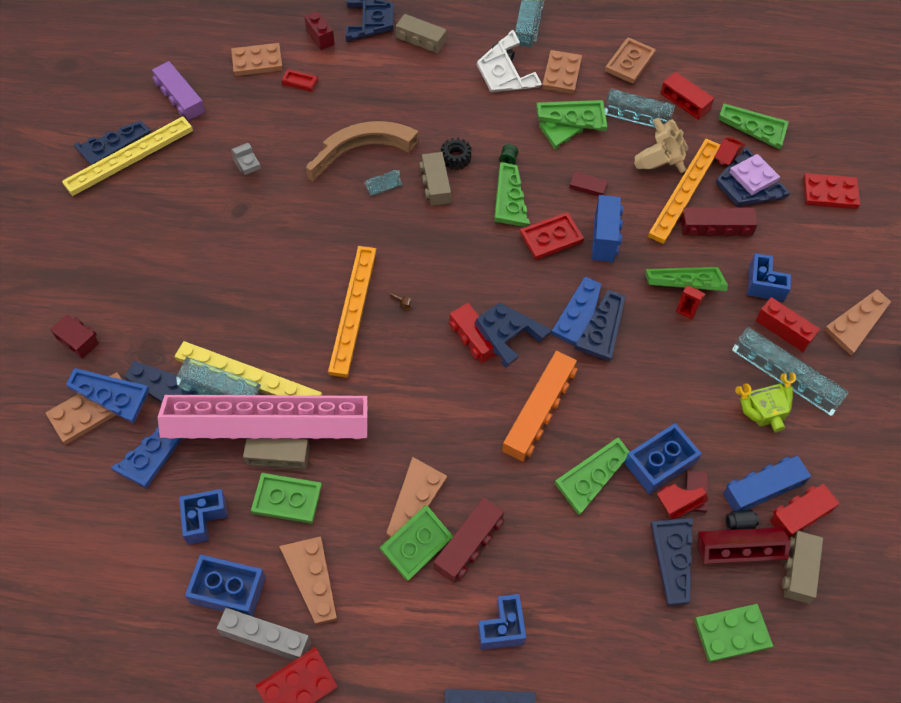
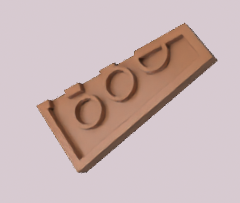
(857, 322)
(419, 489)
(310, 572)

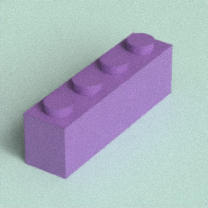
(178, 91)

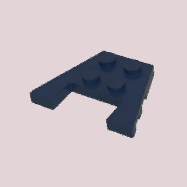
(377, 18)
(739, 194)
(502, 325)

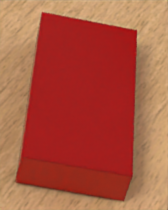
(299, 80)

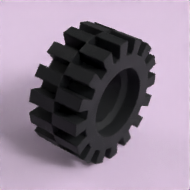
(456, 146)

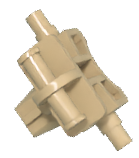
(668, 149)

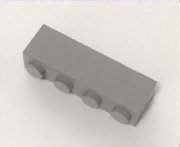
(263, 634)

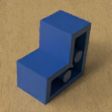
(764, 281)
(197, 510)
(507, 629)

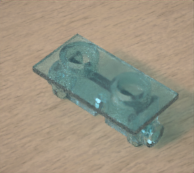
(383, 183)

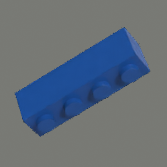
(766, 484)

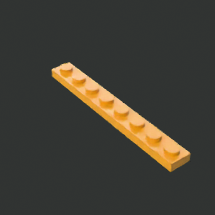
(684, 191)
(352, 312)

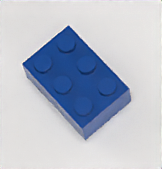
(607, 228)
(662, 458)
(225, 585)

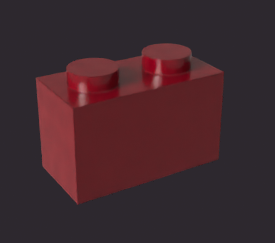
(319, 30)
(75, 336)

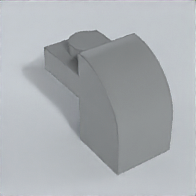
(245, 159)

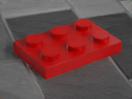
(831, 191)
(551, 235)
(299, 681)

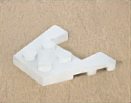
(499, 70)

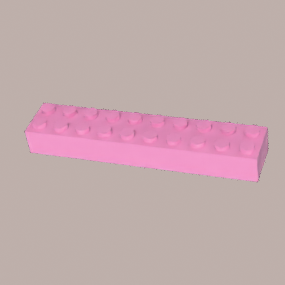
(262, 416)

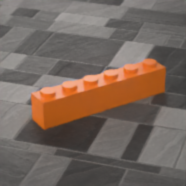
(539, 406)

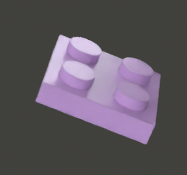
(754, 174)

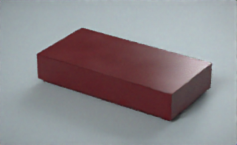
(588, 184)
(695, 480)

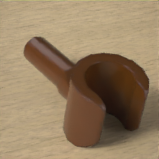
(405, 301)

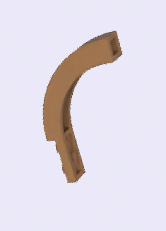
(358, 135)

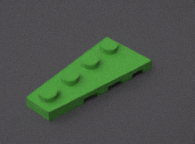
(509, 197)
(590, 476)

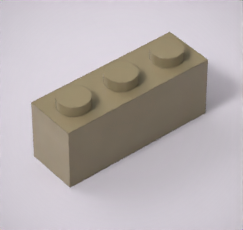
(421, 33)
(435, 179)
(277, 452)
(802, 567)

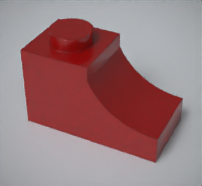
(729, 151)
(690, 302)
(681, 501)

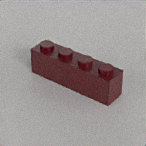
(718, 221)
(468, 540)
(743, 545)

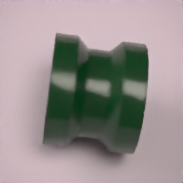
(509, 154)

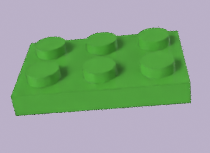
(286, 498)
(416, 542)
(733, 633)

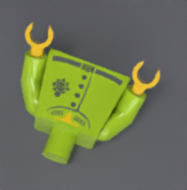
(768, 404)

